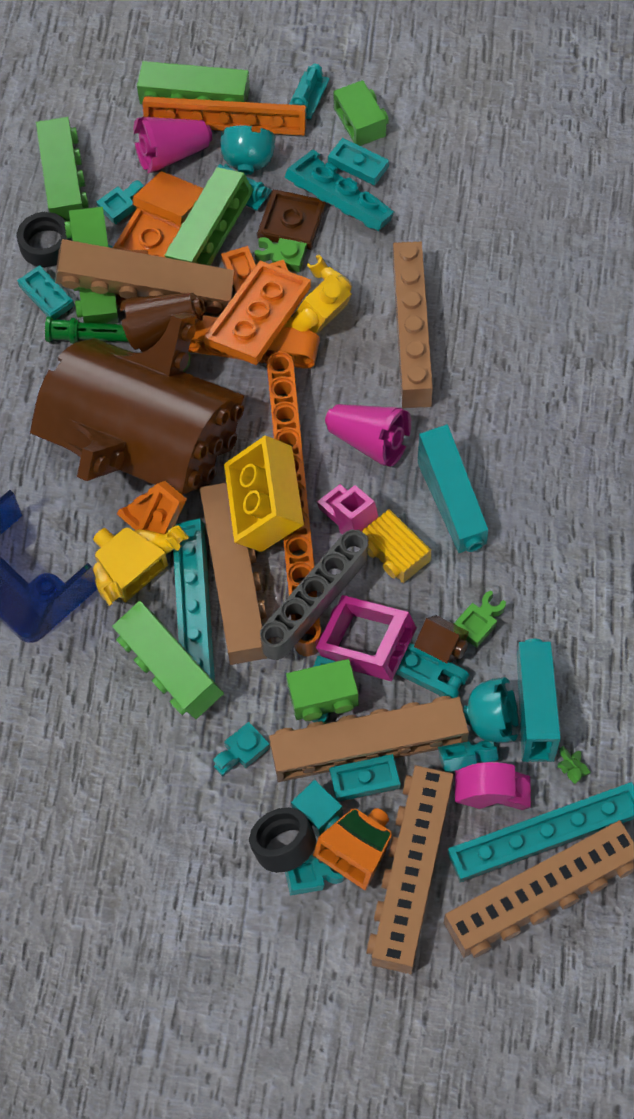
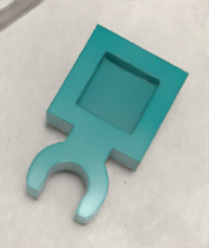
(464, 754)
(311, 877)

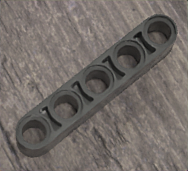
(313, 607)

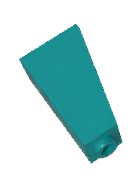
(451, 489)
(537, 701)

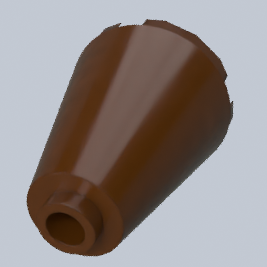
(150, 315)

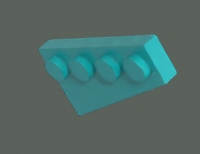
(342, 193)

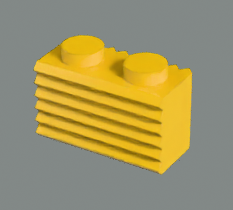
(396, 546)

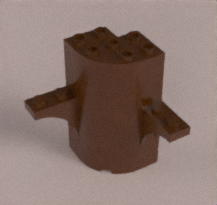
(138, 411)

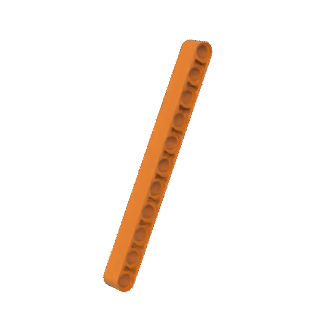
(289, 432)

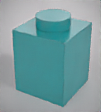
(318, 807)

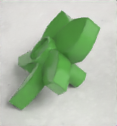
(572, 765)

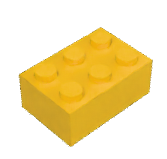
(263, 494)

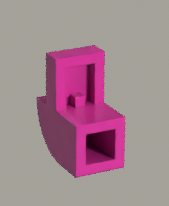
(348, 508)
(490, 784)

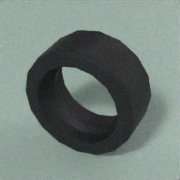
(34, 224)
(289, 856)

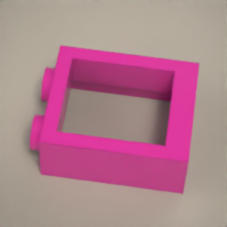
(391, 649)

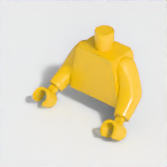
(324, 301)
(131, 560)

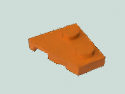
(155, 509)

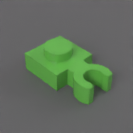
(289, 250)
(480, 620)

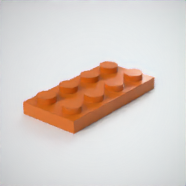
(257, 312)

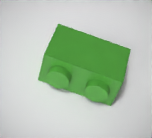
(360, 113)
(322, 690)

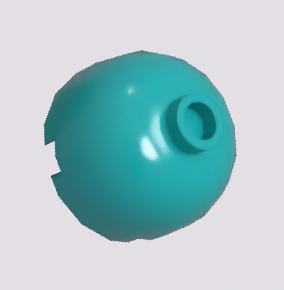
(247, 149)
(492, 711)

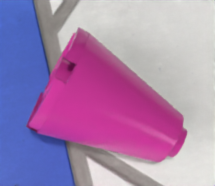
(169, 140)
(371, 430)

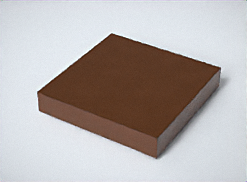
(291, 217)

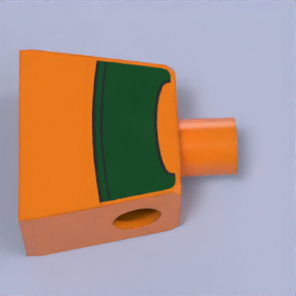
(355, 845)

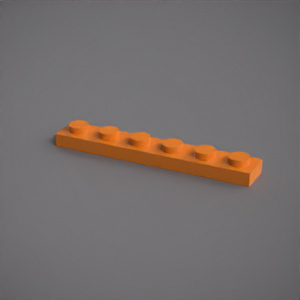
(224, 114)

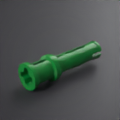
(75, 330)

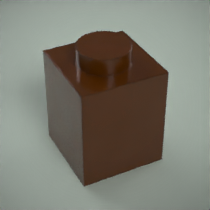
(442, 639)

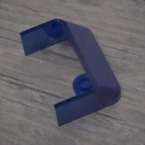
(37, 606)

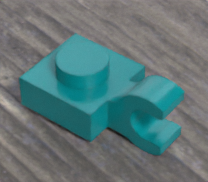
(119, 203)
(243, 747)

